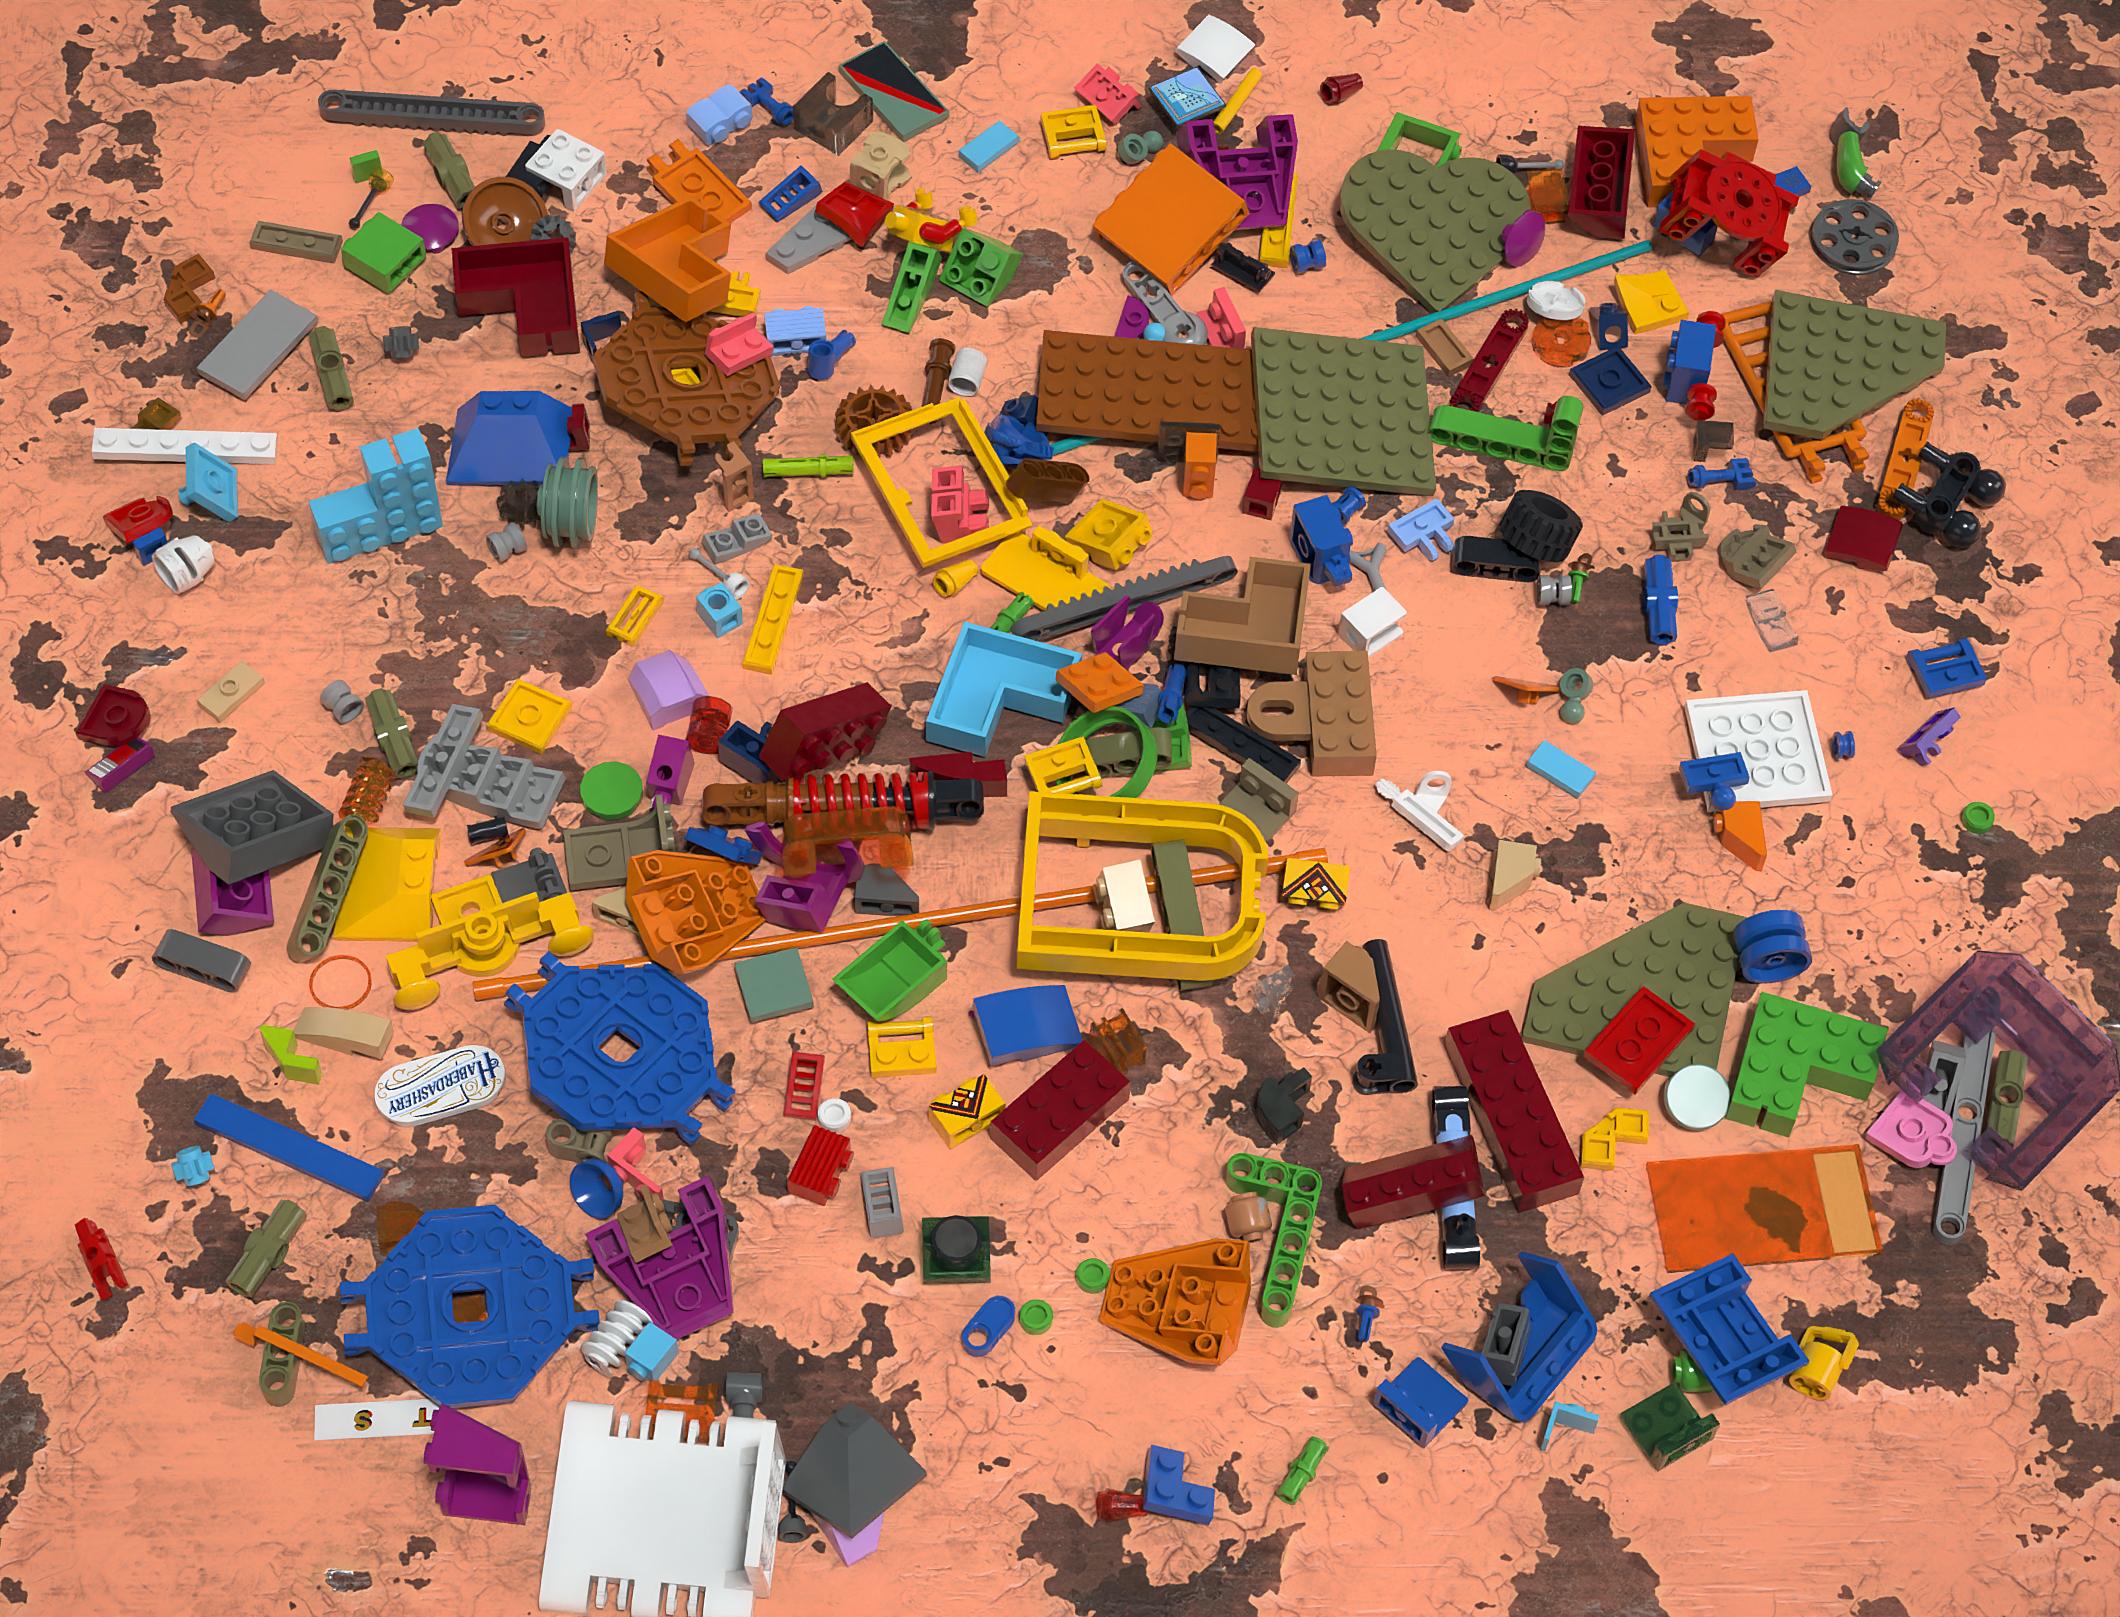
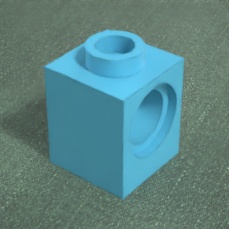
(719, 620)

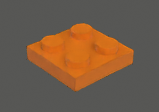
(1099, 682)

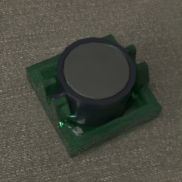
(956, 1250)

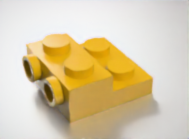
(1111, 533)

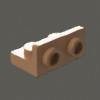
(646, 1226)

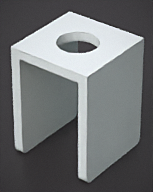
(1372, 622)

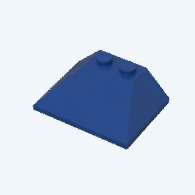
(507, 438)
(1726, 1330)

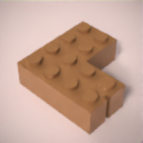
(1249, 631)

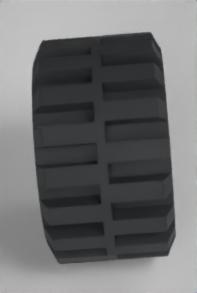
(1540, 525)

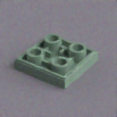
(774, 985)

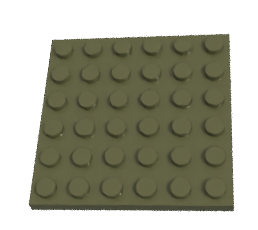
(1342, 412)

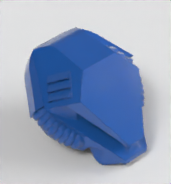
(1016, 442)

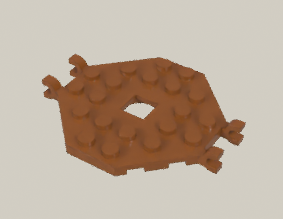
(640, 384)

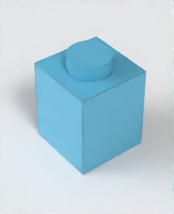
(651, 1353)

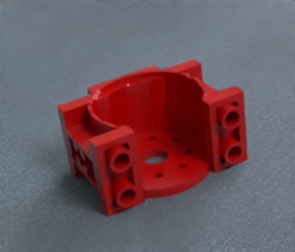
(1734, 188)

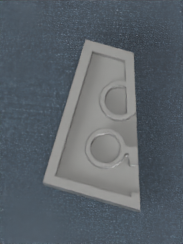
(805, 242)

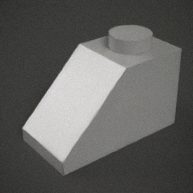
(1947, 1063)

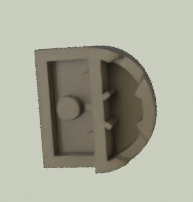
(1755, 555)

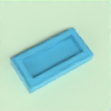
(988, 146)
(1561, 769)

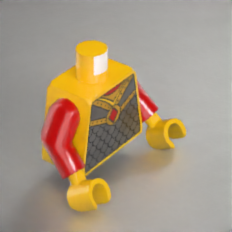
(927, 228)

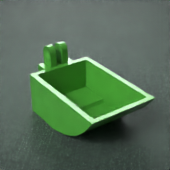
(896, 971)

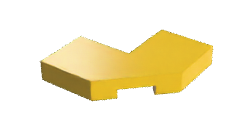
(1618, 1126)

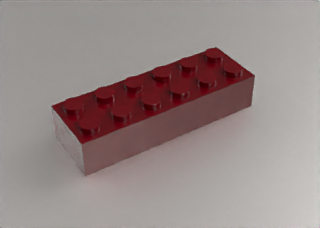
(1513, 1111)

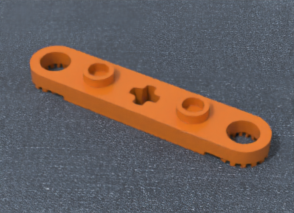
(1909, 441)

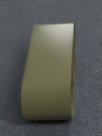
(1123, 752)
(284, 1368)

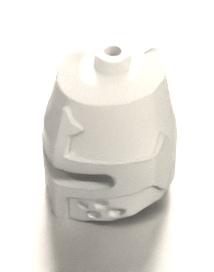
(183, 562)

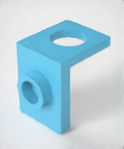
(1572, 1416)

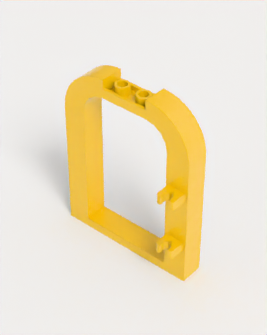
(1142, 952)

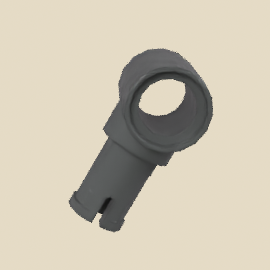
(743, 1392)

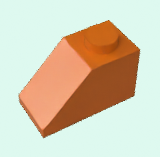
(1743, 832)

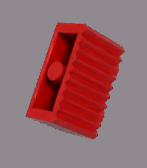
(820, 1165)

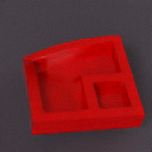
(854, 211)

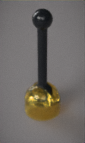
(379, 181)

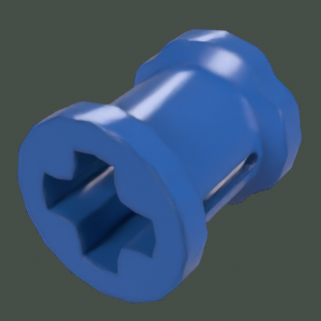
(1349, 504)

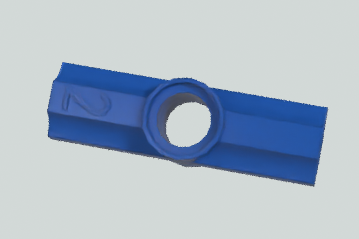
(1660, 600)

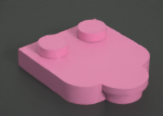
(1914, 1133)

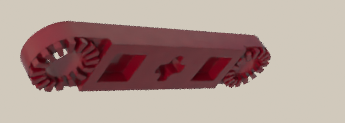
(1498, 349)

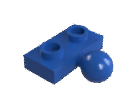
(1715, 774)

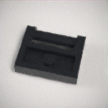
(1222, 686)

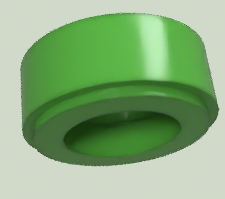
(1978, 817)
(1092, 1275)
(1036, 1317)

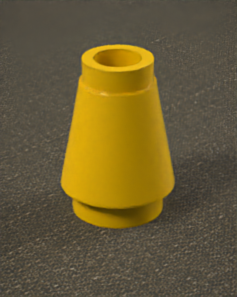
(953, 578)

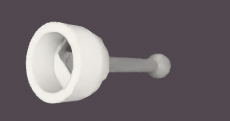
(734, 582)

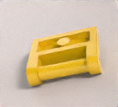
(1071, 124)
(1061, 762)
(902, 1057)

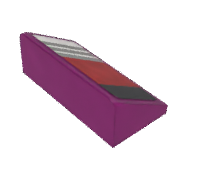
(120, 764)

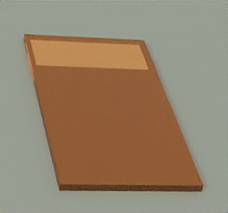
(1764, 1207)

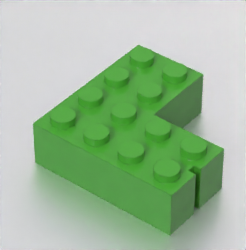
(1800, 1046)

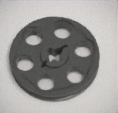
(1860, 247)

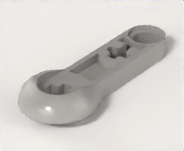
(1164, 308)

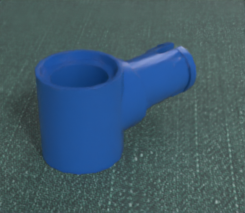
(824, 354)

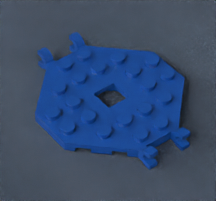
(650, 1008)
(469, 1252)

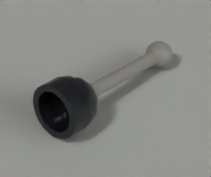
(1511, 163)

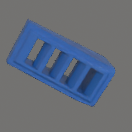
(804, 196)

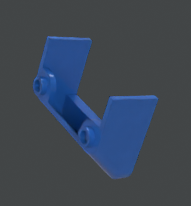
(1558, 1339)

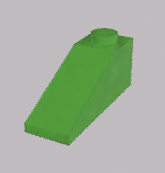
(911, 287)

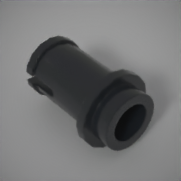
(488, 830)

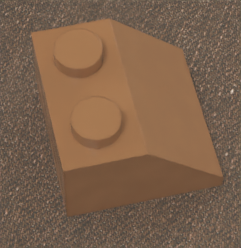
(1351, 986)

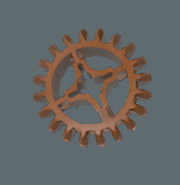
(861, 408)

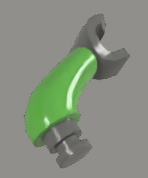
(1850, 164)

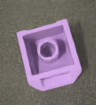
(666, 687)

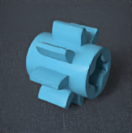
(192, 1165)

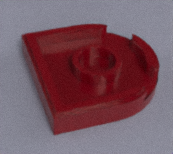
(114, 717)

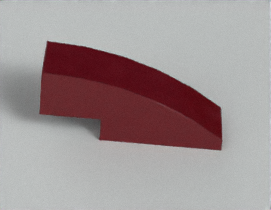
(961, 766)

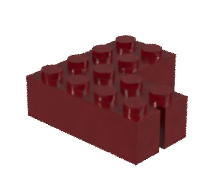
(522, 278)

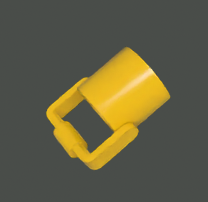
(1826, 1363)

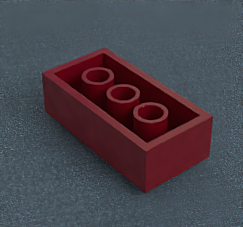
(825, 731)
(1060, 1110)

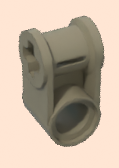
(580, 1145)

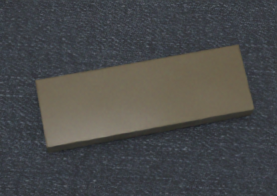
(296, 242)

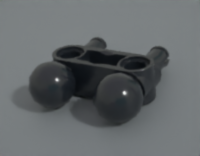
(1959, 474)

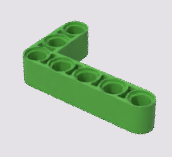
(1511, 439)
(1290, 1232)

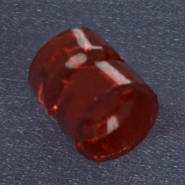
(708, 723)

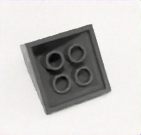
(852, 1472)

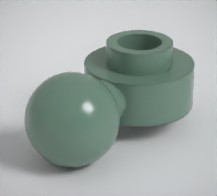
(1135, 148)
(1572, 710)

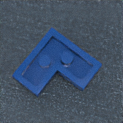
(1169, 1494)

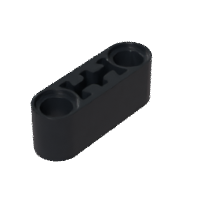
(1493, 560)

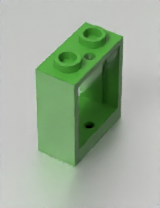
(1423, 132)

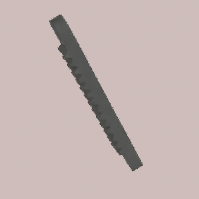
(431, 112)
(1153, 589)

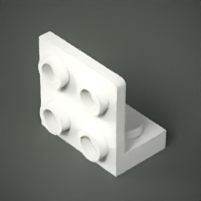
(570, 166)

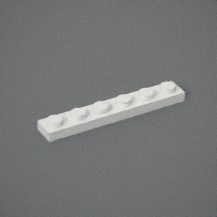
(171, 444)

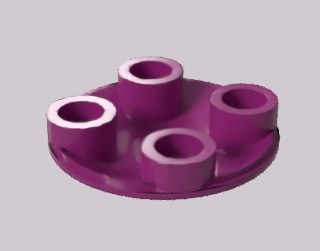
(434, 224)
(1523, 238)

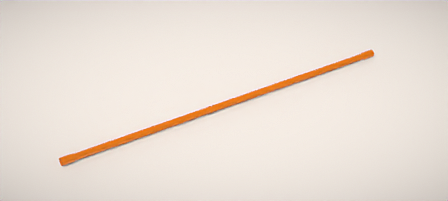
(498, 986)

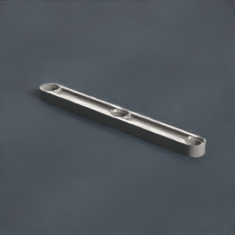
(1958, 1175)

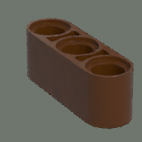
(1047, 480)

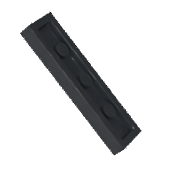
(1240, 741)

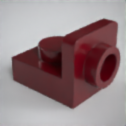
(579, 428)

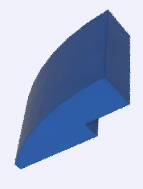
(1026, 1023)

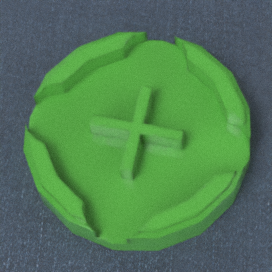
(611, 790)

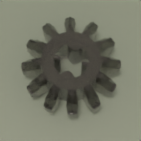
(519, 503)

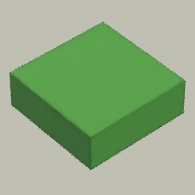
(363, 165)

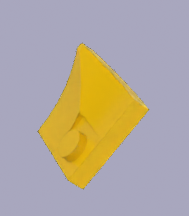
(1650, 300)

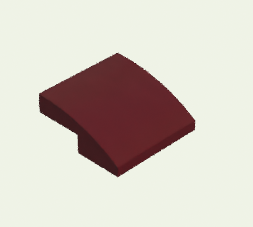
(1864, 538)

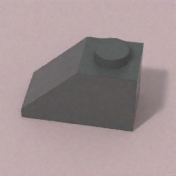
(884, 893)

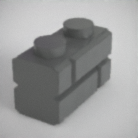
(1507, 1341)

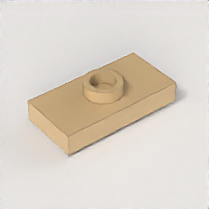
(230, 691)

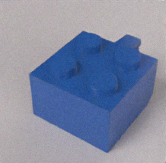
(1322, 541)

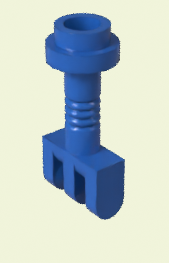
(761, 93)
(1737, 471)

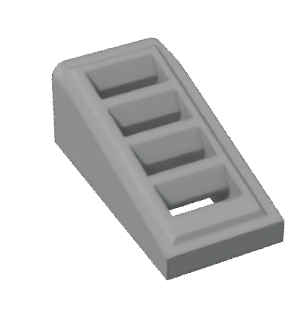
(887, 1221)

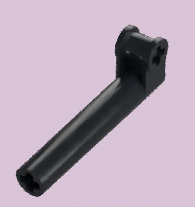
(1394, 1068)

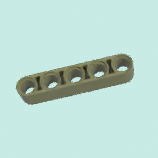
(1178, 896)
(316, 897)

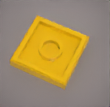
(529, 716)

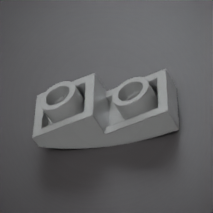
(742, 537)

